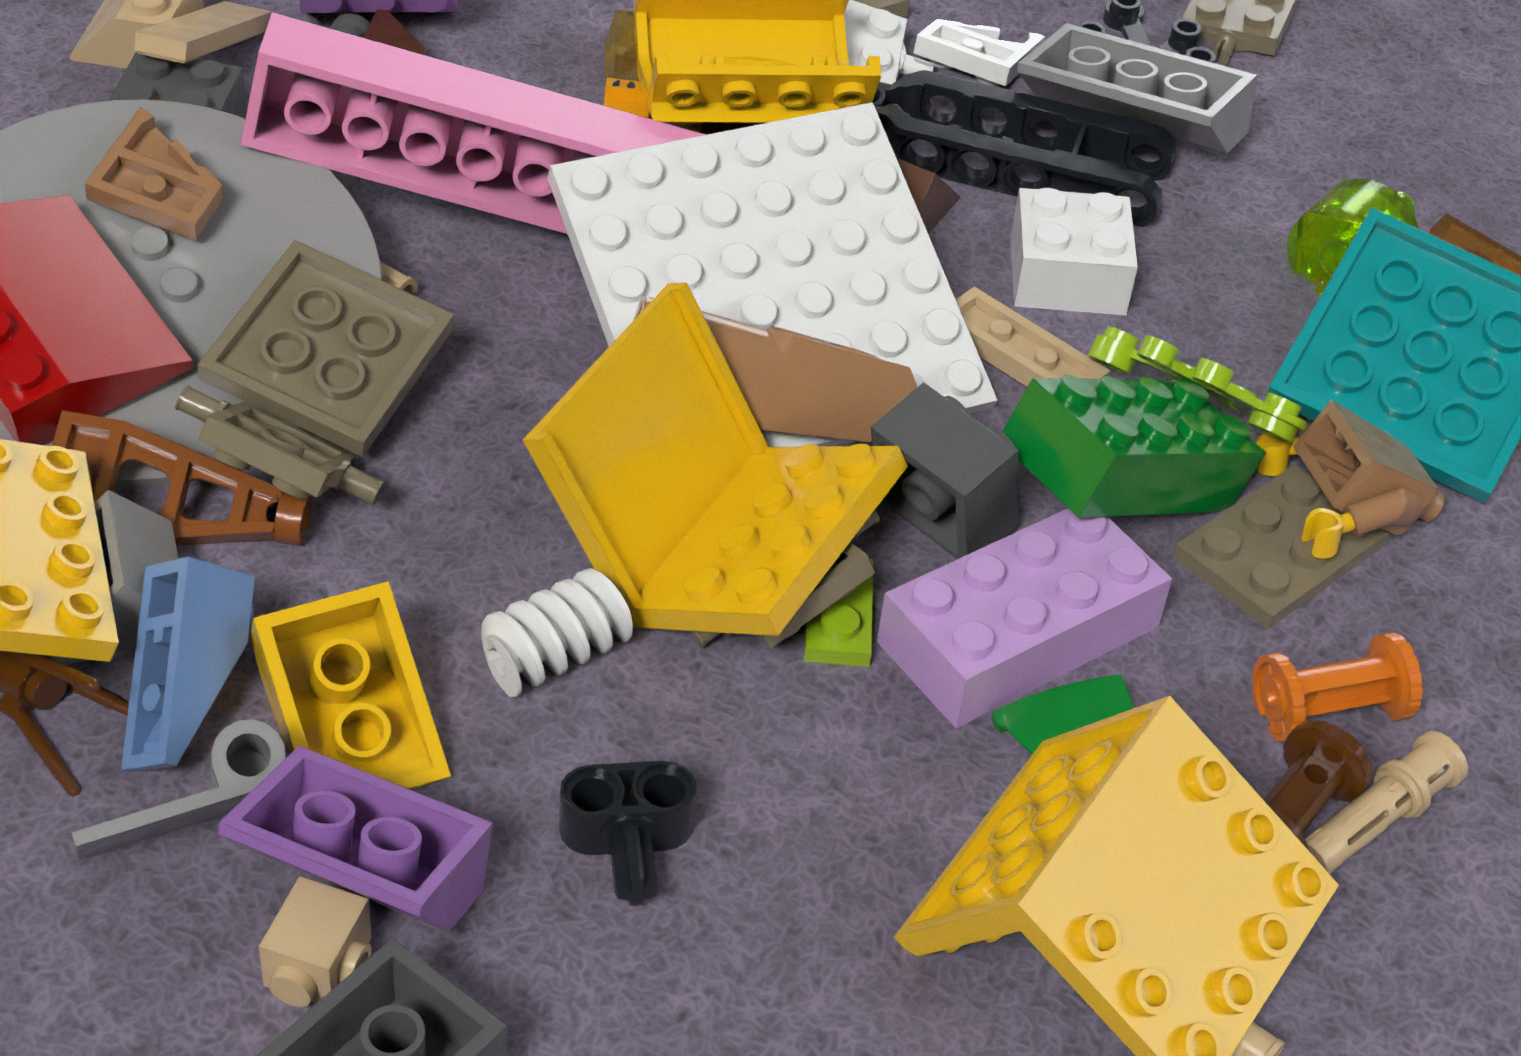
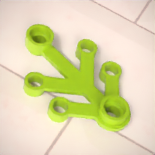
(1273, 416)

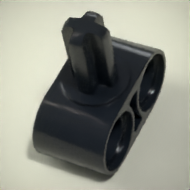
(628, 815)

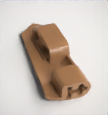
(807, 382)

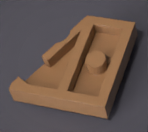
(155, 180)

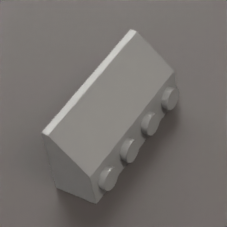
(1144, 83)

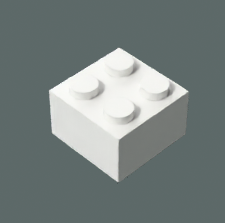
(1073, 251)

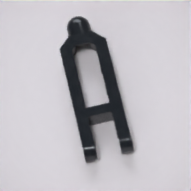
(1086, 156)

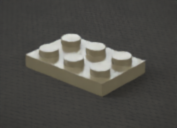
(1258, 554)

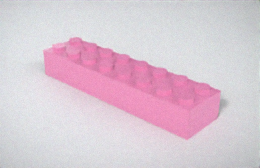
(427, 122)

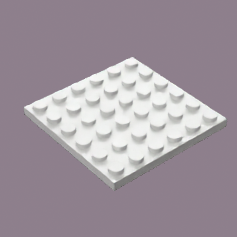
(776, 229)

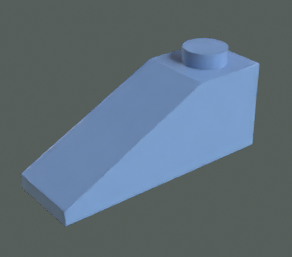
(186, 645)

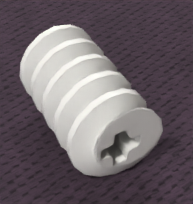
(551, 624)

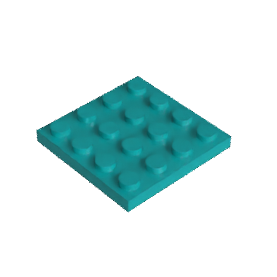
(1420, 349)

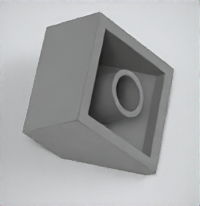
(129, 541)

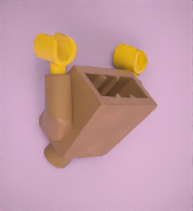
(1360, 473)

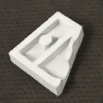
(974, 50)

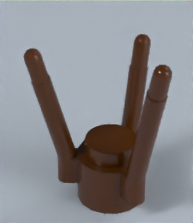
(40, 683)

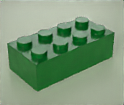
(1132, 446)

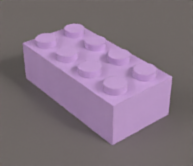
(1021, 612)

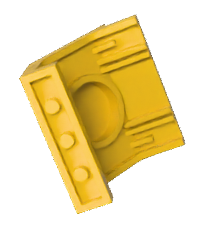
(747, 60)

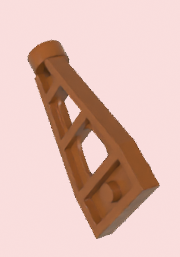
(115, 442)

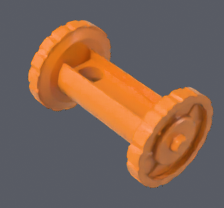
(1383, 677)

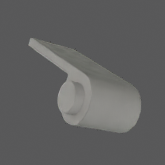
(238, 763)

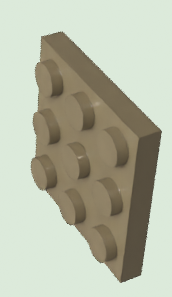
(326, 347)

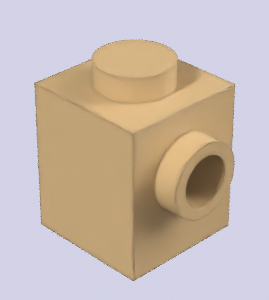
(314, 942)

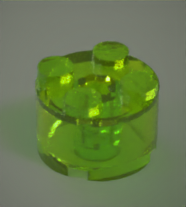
(1329, 226)

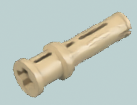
(1398, 791)

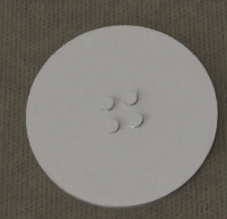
(187, 281)

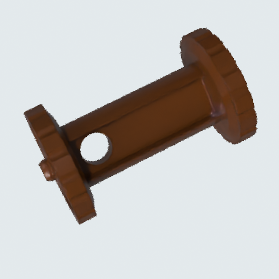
(1321, 766)

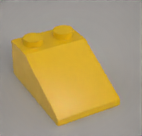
(350, 686)

